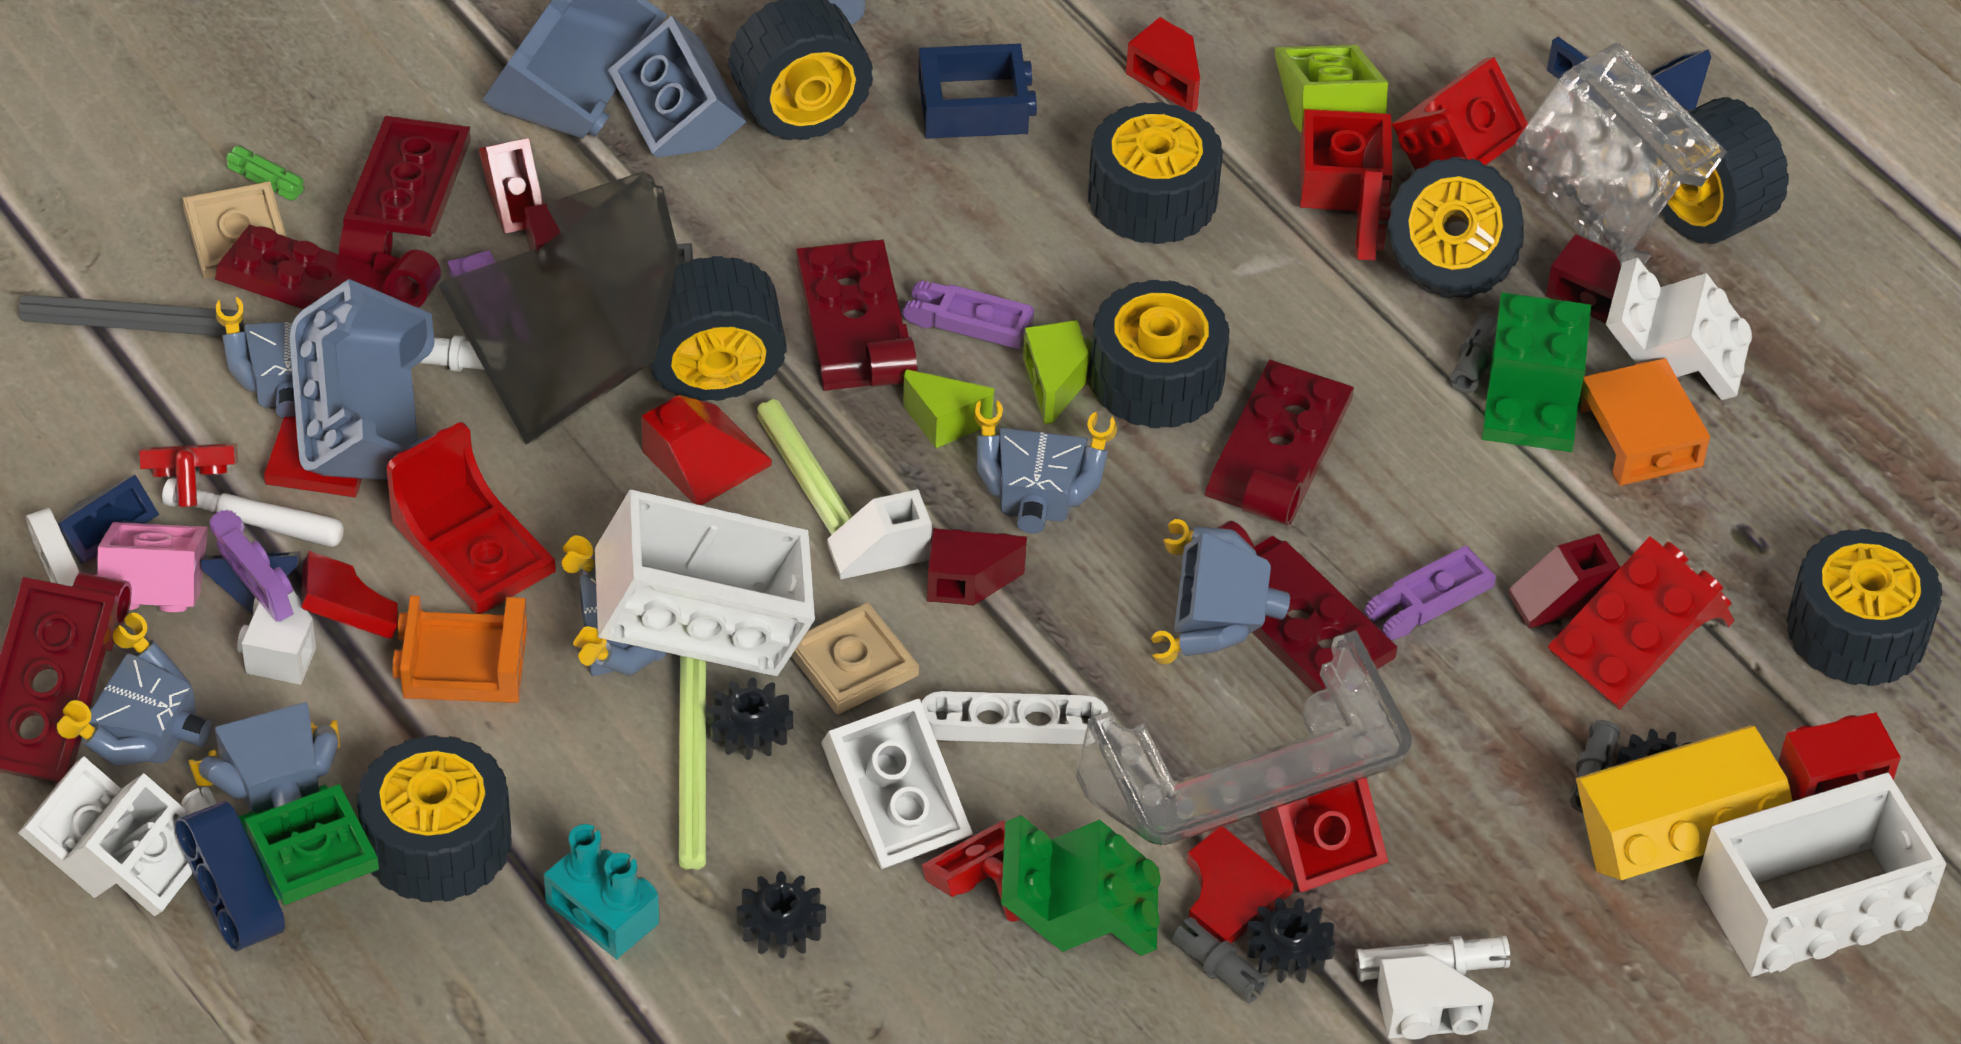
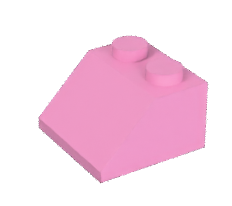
(157, 561)

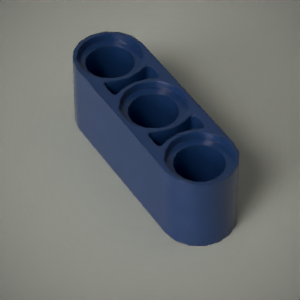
(230, 876)

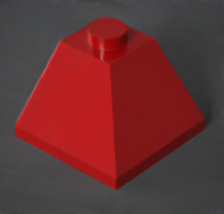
(699, 448)
(1326, 835)

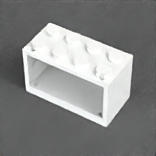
(701, 612)
(1807, 834)

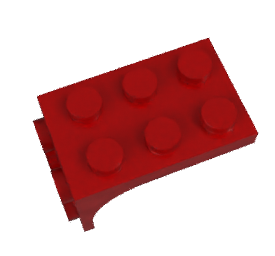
(1465, 119)
(460, 523)
(1639, 620)

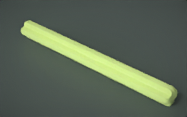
(692, 764)

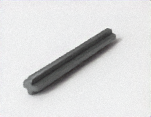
(123, 315)

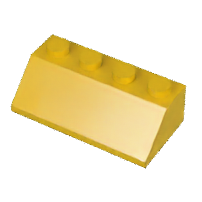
(1667, 802)

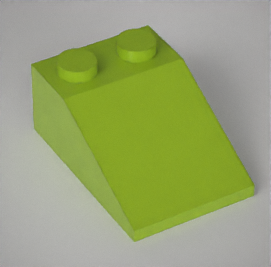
(1330, 80)

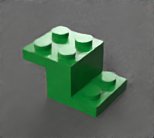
(1536, 372)
(310, 844)
(1080, 885)

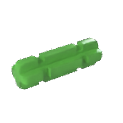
(262, 170)

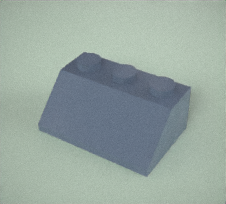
(676, 92)

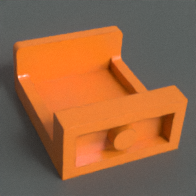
(1646, 420)
(461, 653)

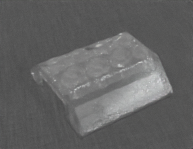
(1613, 150)

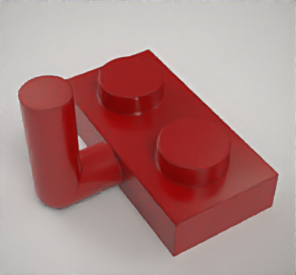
(1371, 208)
(181, 462)
(970, 863)

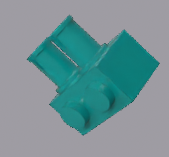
(602, 893)

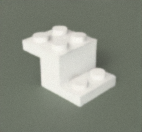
(1680, 322)
(112, 835)

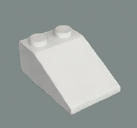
(896, 784)

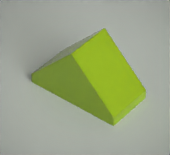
(945, 405)

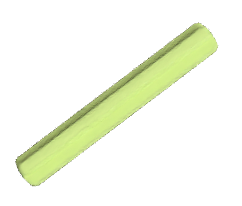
(803, 465)

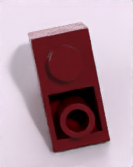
(972, 565)
(1563, 581)

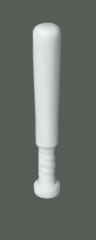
(268, 516)

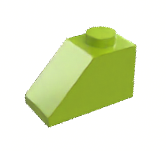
(1056, 365)

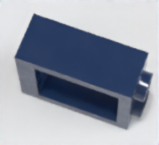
(975, 115)

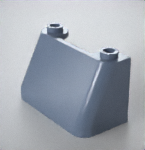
(563, 63)
(356, 380)

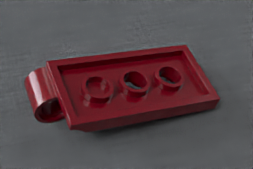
(391, 204)
(303, 272)
(862, 349)
(1272, 477)
(1330, 612)
(62, 632)

